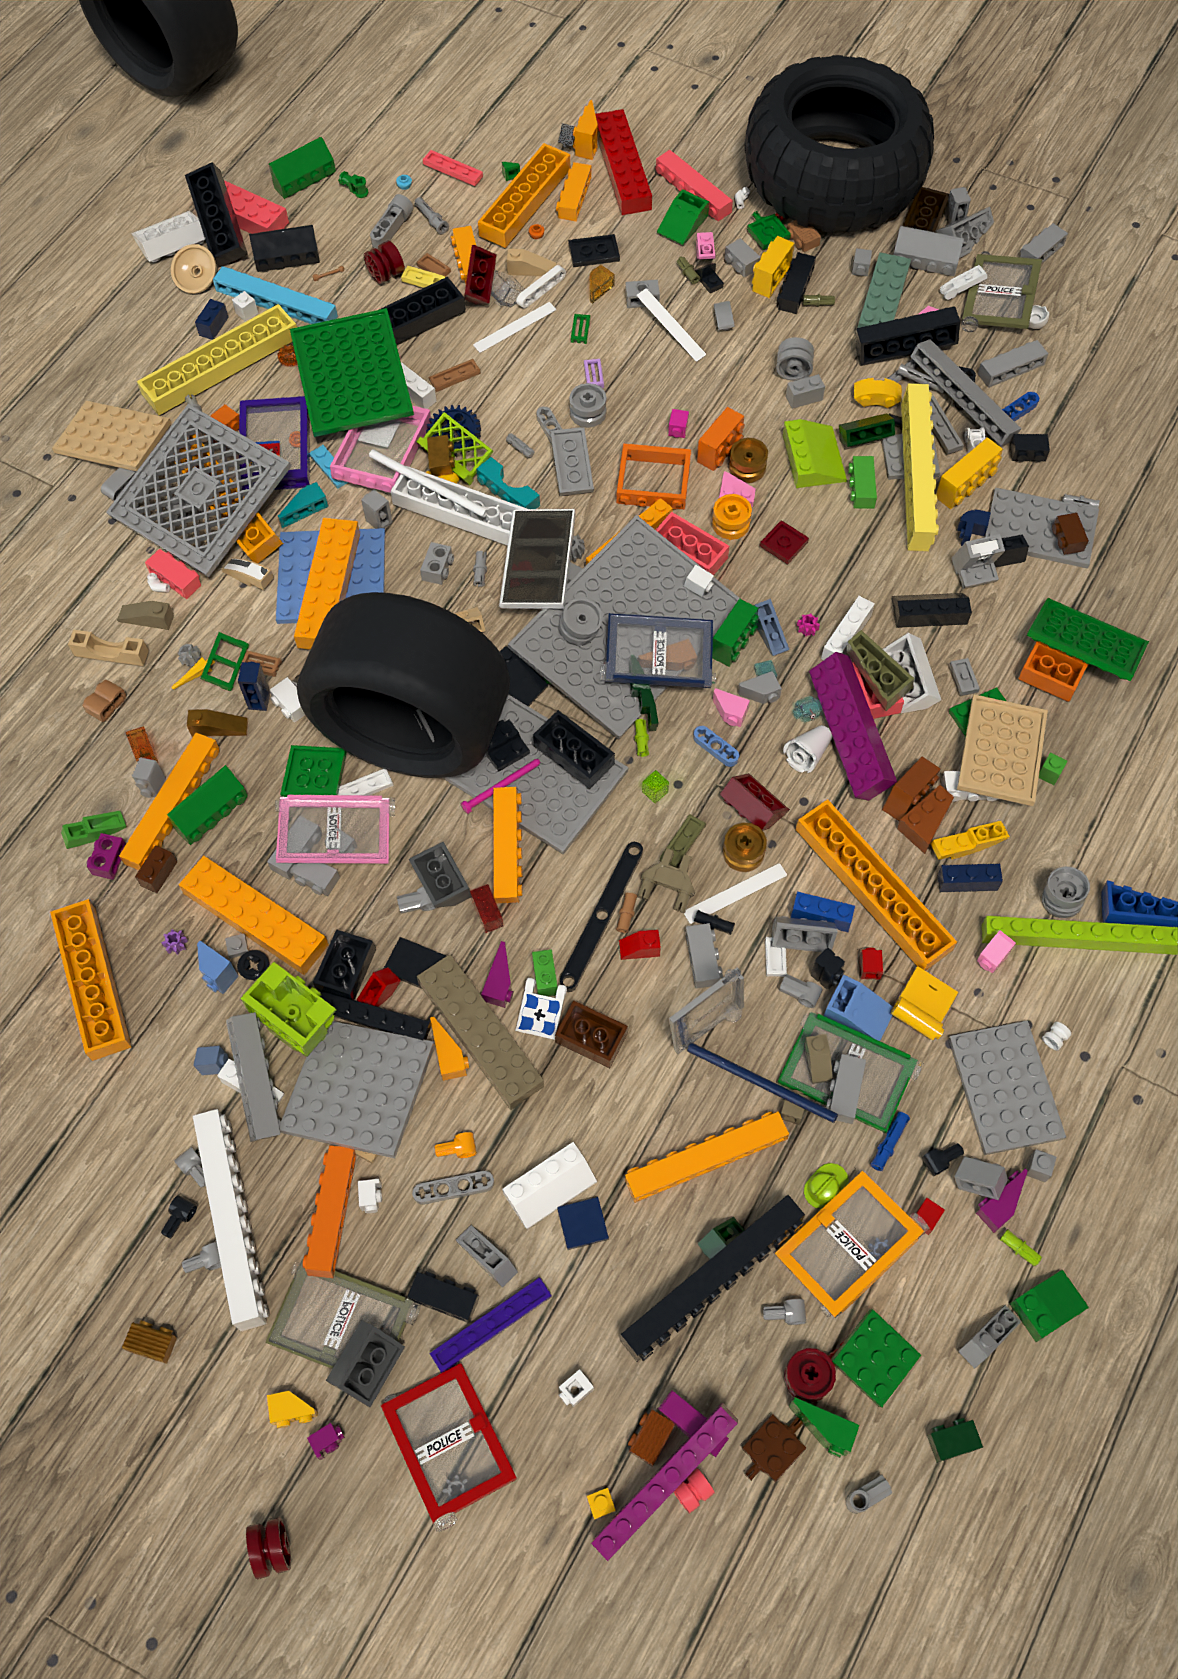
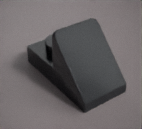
(709, 278)

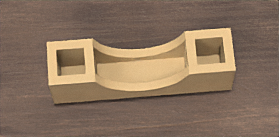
(87, 645)

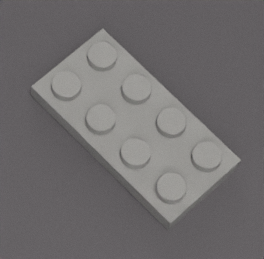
(571, 461)

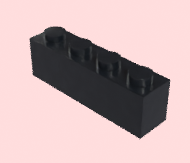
(796, 282)

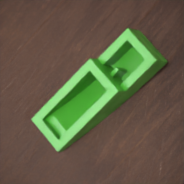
(91, 827)

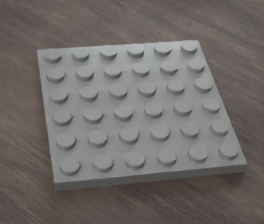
(358, 1089)

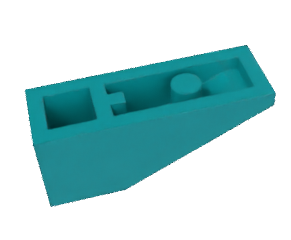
(305, 503)

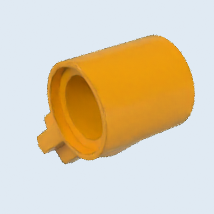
(462, 1146)

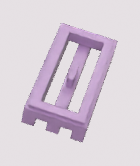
(600, 383)

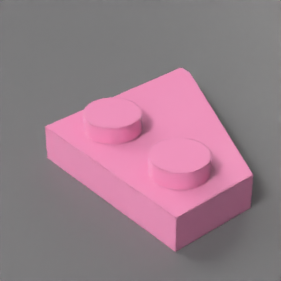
(733, 485)

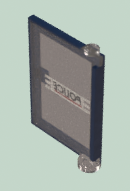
(659, 651)

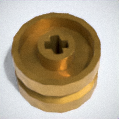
(748, 459)
(744, 847)

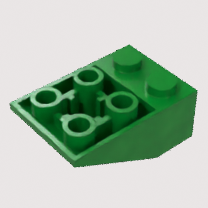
(683, 217)

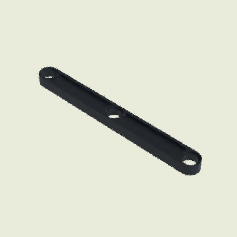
(596, 927)

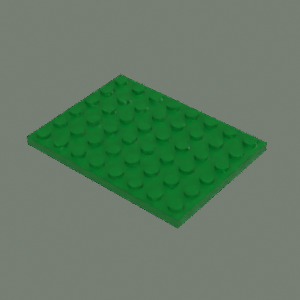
(351, 372)

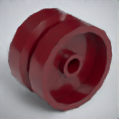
(812, 1362)
(268, 1548)

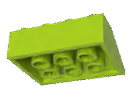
(813, 453)

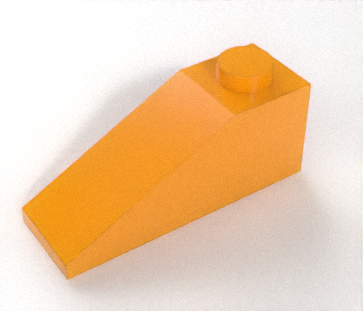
(449, 1054)

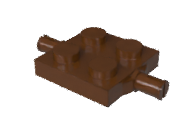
(774, 1448)

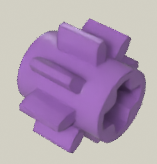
(174, 941)

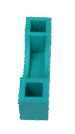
(492, 474)

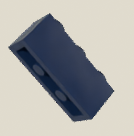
(254, 686)
(970, 878)

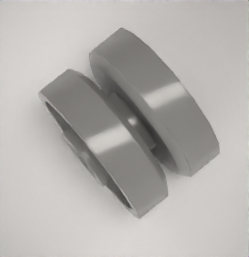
(795, 358)
(587, 405)
(580, 621)

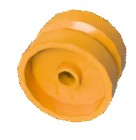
(731, 516)

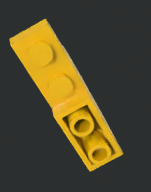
(970, 842)

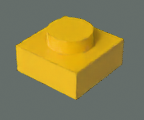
(601, 1503)

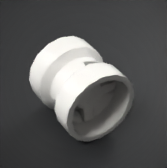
(1056, 1036)

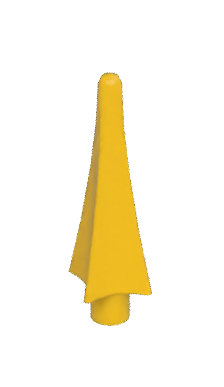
(193, 673)

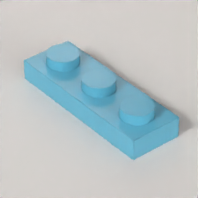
(323, 459)

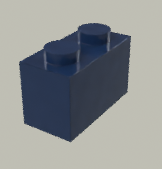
(211, 319)

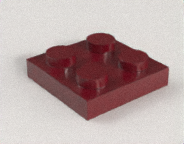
(784, 542)

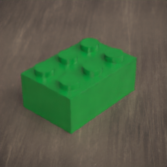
(735, 632)

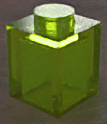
(655, 786)

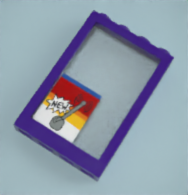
(282, 428)

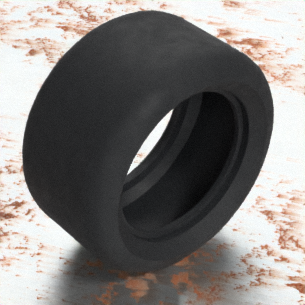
(165, 42)
(400, 654)

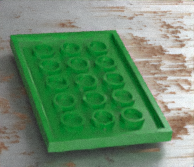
(1088, 639)

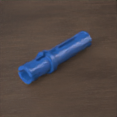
(886, 1148)

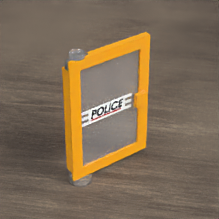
(850, 1244)

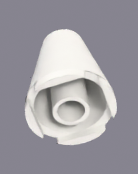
(807, 748)

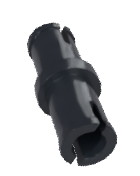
(715, 922)

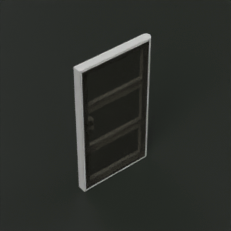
(538, 558)

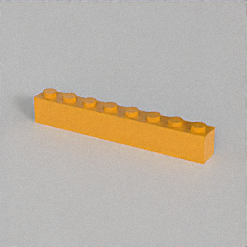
(178, 786)
(706, 1157)

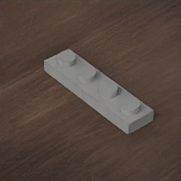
(943, 429)

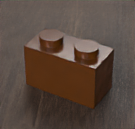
(1070, 533)
(156, 869)

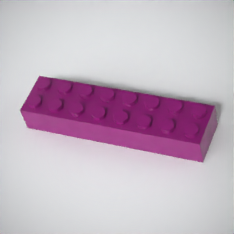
(852, 726)

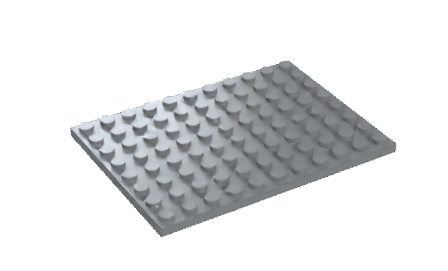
(632, 576)

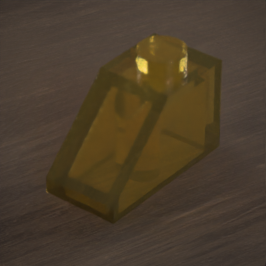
(600, 282)

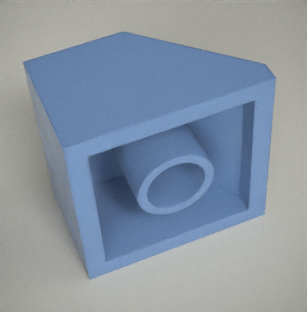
(216, 969)

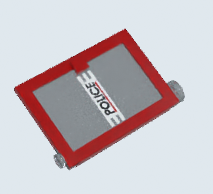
(447, 1444)

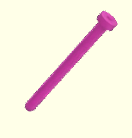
(467, 806)

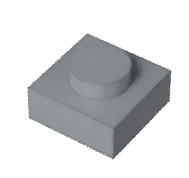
(236, 945)

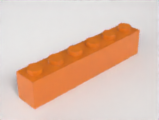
(330, 1212)

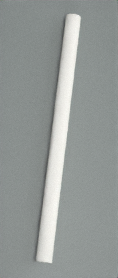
(428, 483)

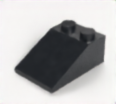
(524, 680)

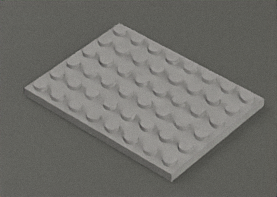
(553, 800)

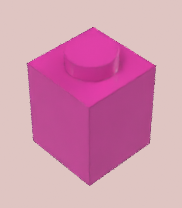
(678, 423)

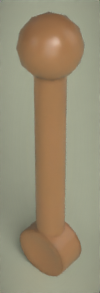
(316, 277)

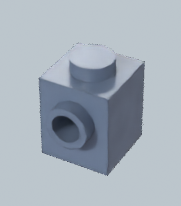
(210, 1060)

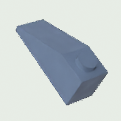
(770, 628)

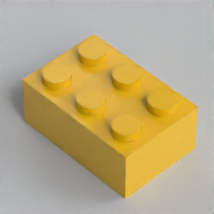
(772, 266)

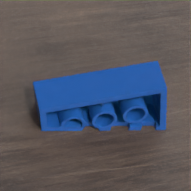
(1128, 906)

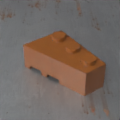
(911, 788)
(925, 818)

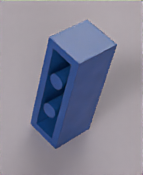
(820, 908)

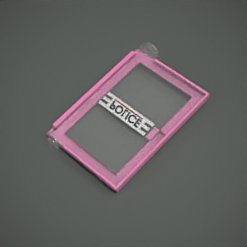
(333, 829)

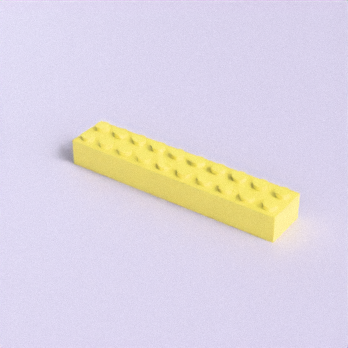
(217, 359)
(919, 468)

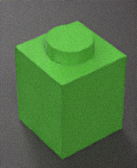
(1052, 768)

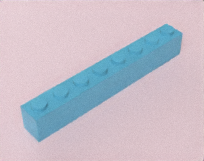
(269, 295)

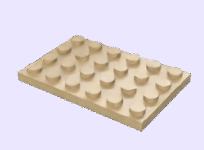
(111, 435)
(1002, 750)

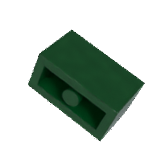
(955, 1440)

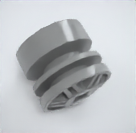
(1068, 883)

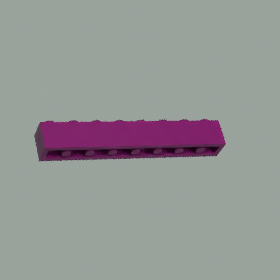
(664, 1481)

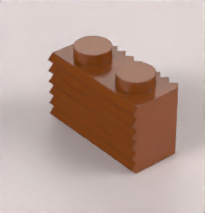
(651, 1437)

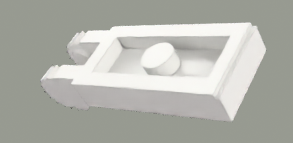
(963, 282)

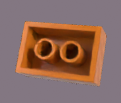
(719, 439)
(1053, 671)

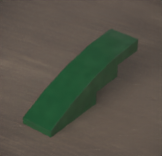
(646, 703)

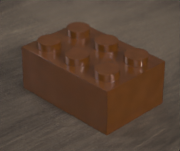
(591, 1034)

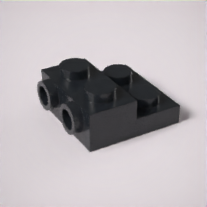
(506, 746)

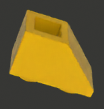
(286, 1408)

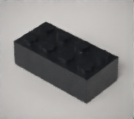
(574, 749)

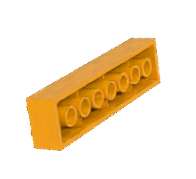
(524, 195)
(327, 576)
(254, 915)
(90, 980)

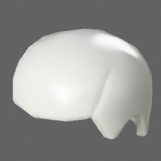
(1039, 317)

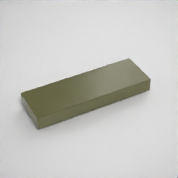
(685, 839)

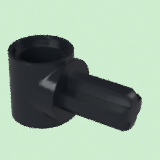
(938, 1160)
(180, 1211)

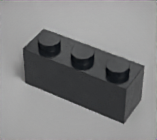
(444, 1296)

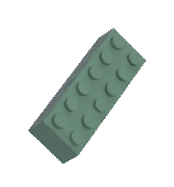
(885, 289)

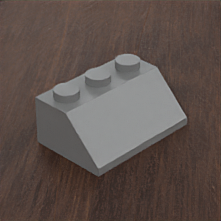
(803, 934)

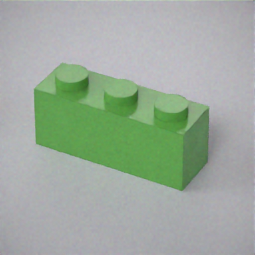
(862, 482)

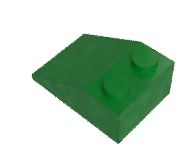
(1049, 1305)
(829, 1429)

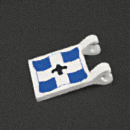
(540, 1013)

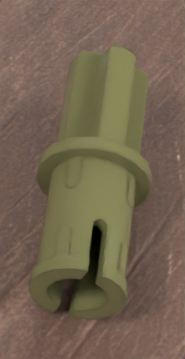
(688, 270)
(817, 300)

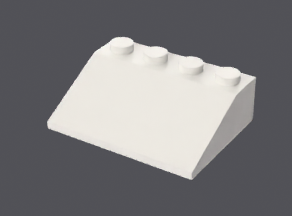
(169, 236)

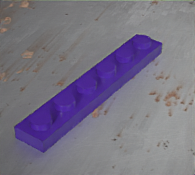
(490, 1325)

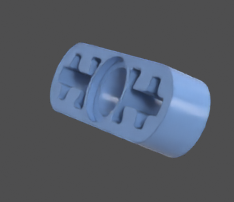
(718, 754)

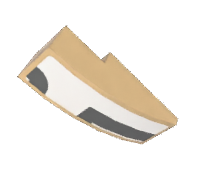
(248, 572)

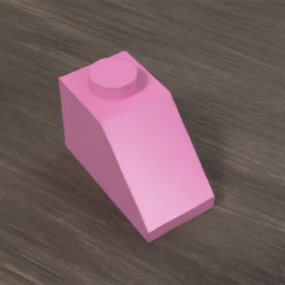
(731, 707)
(996, 952)

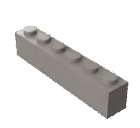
(253, 1076)

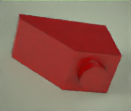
(640, 945)
(379, 987)

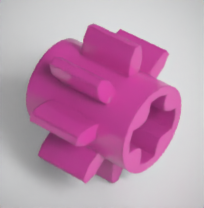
(808, 624)

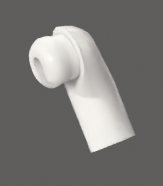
(740, 196)
(156, 585)

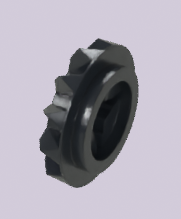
(256, 957)

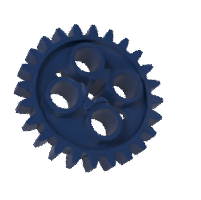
(468, 421)

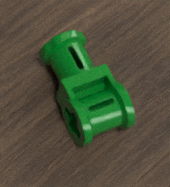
(356, 184)

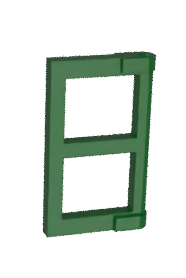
(222, 684)

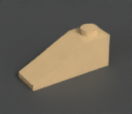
(527, 263)

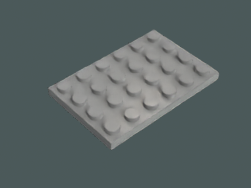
(1033, 517)
(1006, 1088)

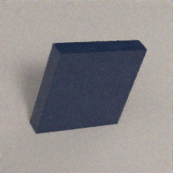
(583, 1223)

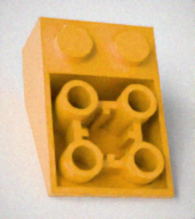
(586, 133)

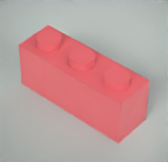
(174, 573)

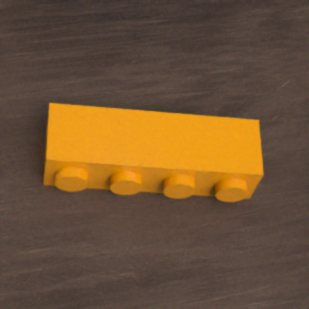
(574, 191)
(463, 241)

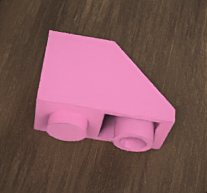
(705, 246)

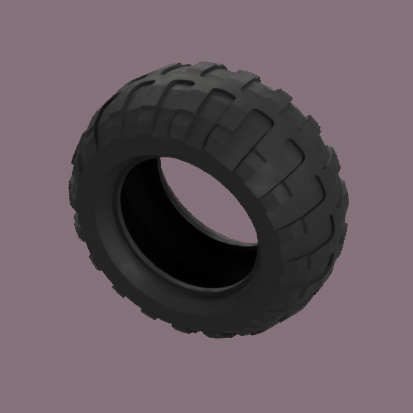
(848, 103)

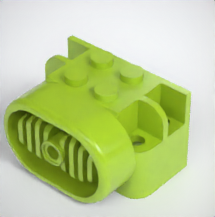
(289, 1009)

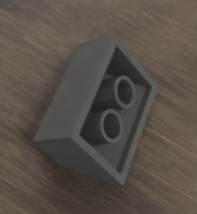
(440, 876)
(365, 1363)

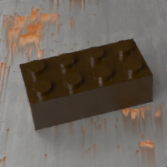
(927, 210)

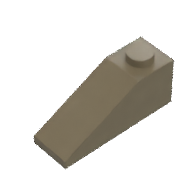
(147, 614)

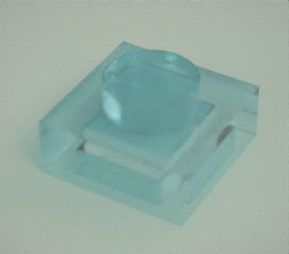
(764, 667)

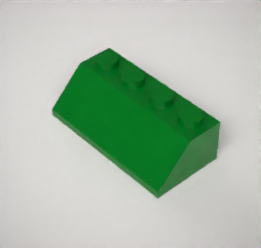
(302, 168)
(207, 805)

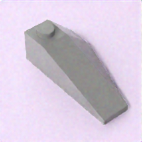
(969, 228)

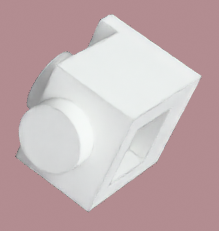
(369, 1195)
(576, 1380)

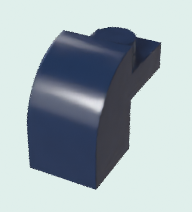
(973, 522)

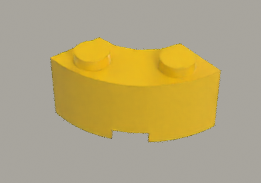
(877, 392)

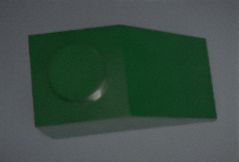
(720, 1237)

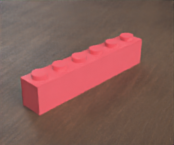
(685, 177)

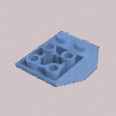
(859, 1008)

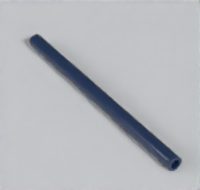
(763, 1082)

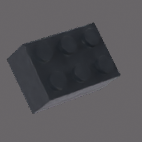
(344, 965)

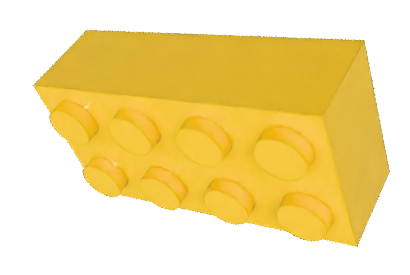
(969, 473)

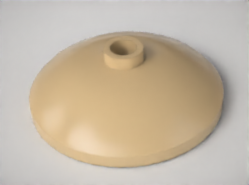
(187, 264)

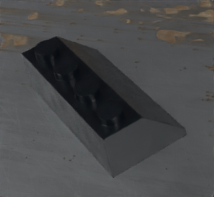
(284, 248)
(931, 610)

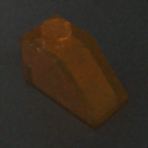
(141, 744)

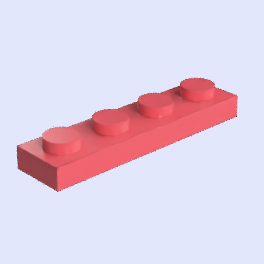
(452, 167)

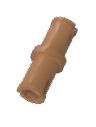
(626, 912)

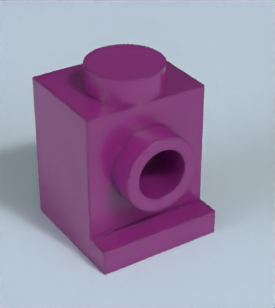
(326, 1440)

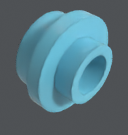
(404, 182)

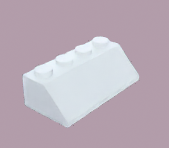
(910, 654)
(549, 1185)

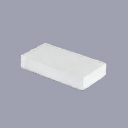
(775, 959)

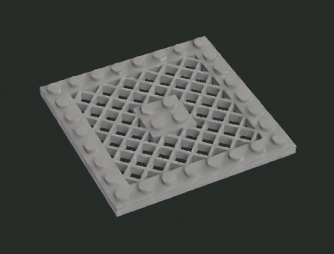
(198, 489)

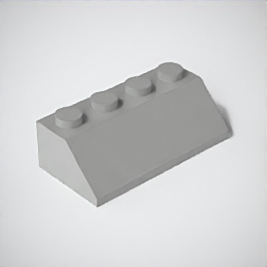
(929, 250)

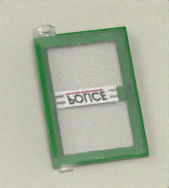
(884, 1074)

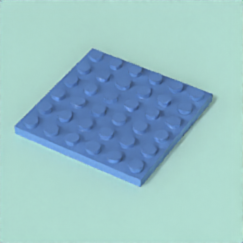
(296, 560)

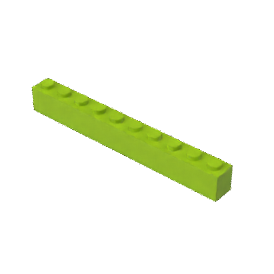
(1083, 935)

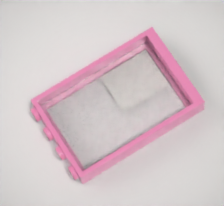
(391, 438)

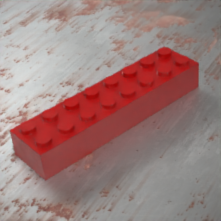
(623, 162)

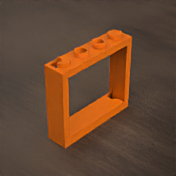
(657, 455)

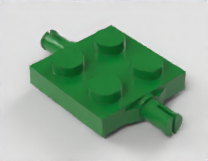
(767, 229)

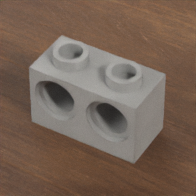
(436, 563)

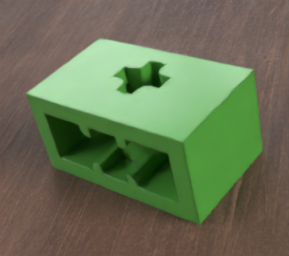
(545, 973)

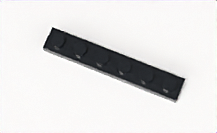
(377, 1017)

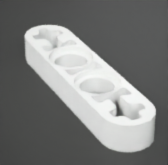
(541, 286)

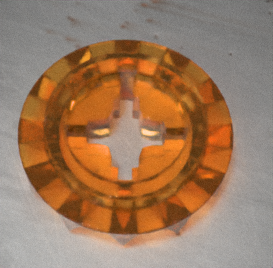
(284, 358)

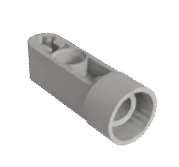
(391, 220)

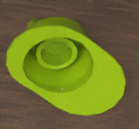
(825, 1184)

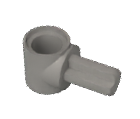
(191, 1165)
(208, 1258)
(792, 1312)

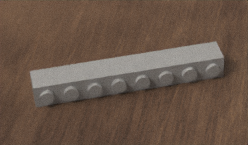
(965, 392)

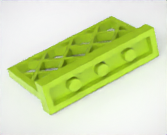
(460, 470)

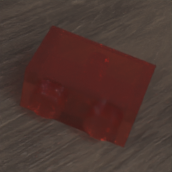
(486, 908)

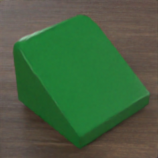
(510, 170)

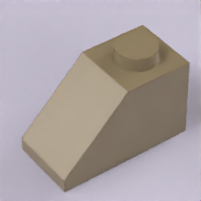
(818, 1058)

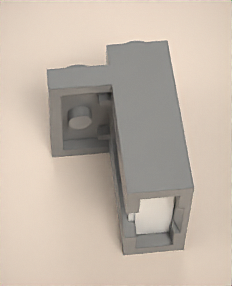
(976, 561)

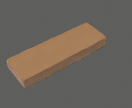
(454, 375)

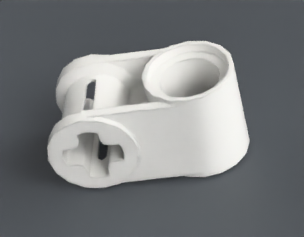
(974, 437)

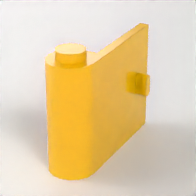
(924, 1003)

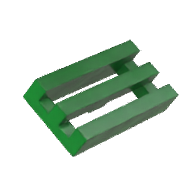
(579, 338)

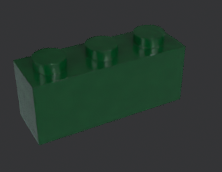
(867, 429)

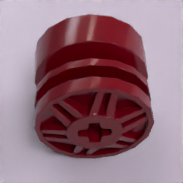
(384, 262)

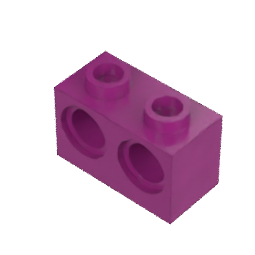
(109, 856)

